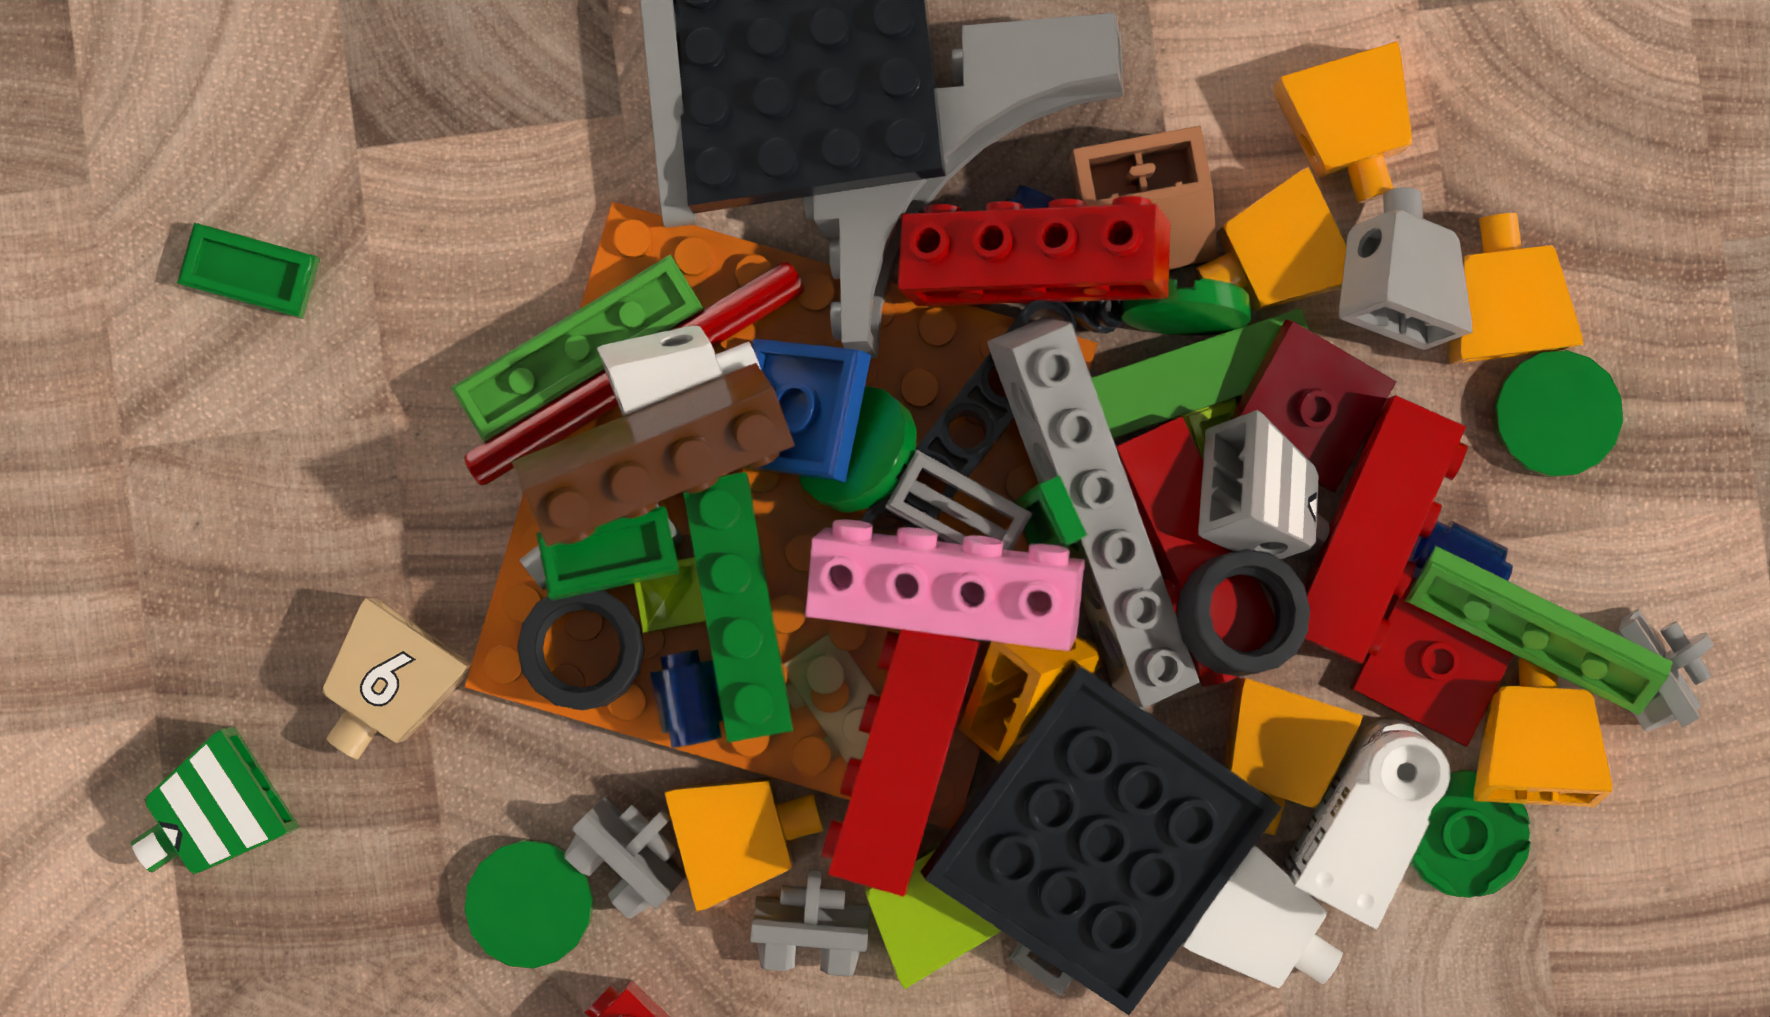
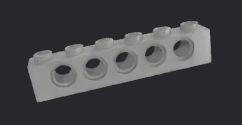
(1121, 578)

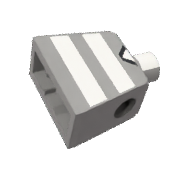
(1258, 490)

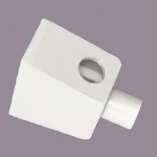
(666, 364)
(1264, 926)

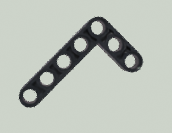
(980, 403)

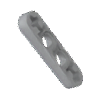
(666, 109)

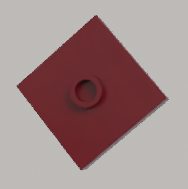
(1317, 399)

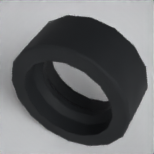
(1288, 600)
(588, 697)

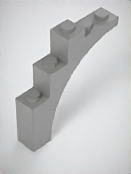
(1001, 82)

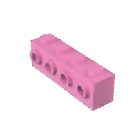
(945, 586)

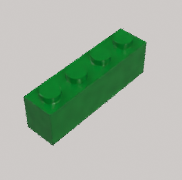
(738, 609)

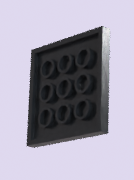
(804, 98)
(1100, 838)

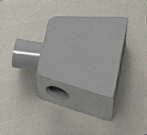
(1405, 276)

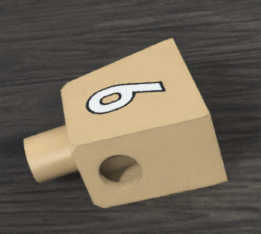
(388, 678)

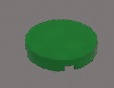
(1189, 311)
(1558, 413)
(880, 448)
(1470, 843)
(528, 904)

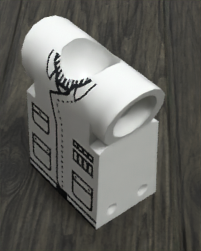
(1370, 821)

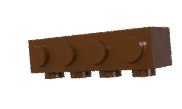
(653, 455)

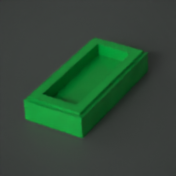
(248, 270)
(1053, 515)
(611, 556)

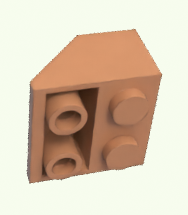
(1167, 170)

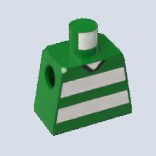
(213, 808)

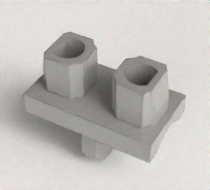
(1675, 697)
(632, 849)
(810, 919)

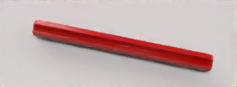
(596, 394)

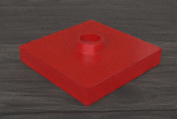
(1432, 672)

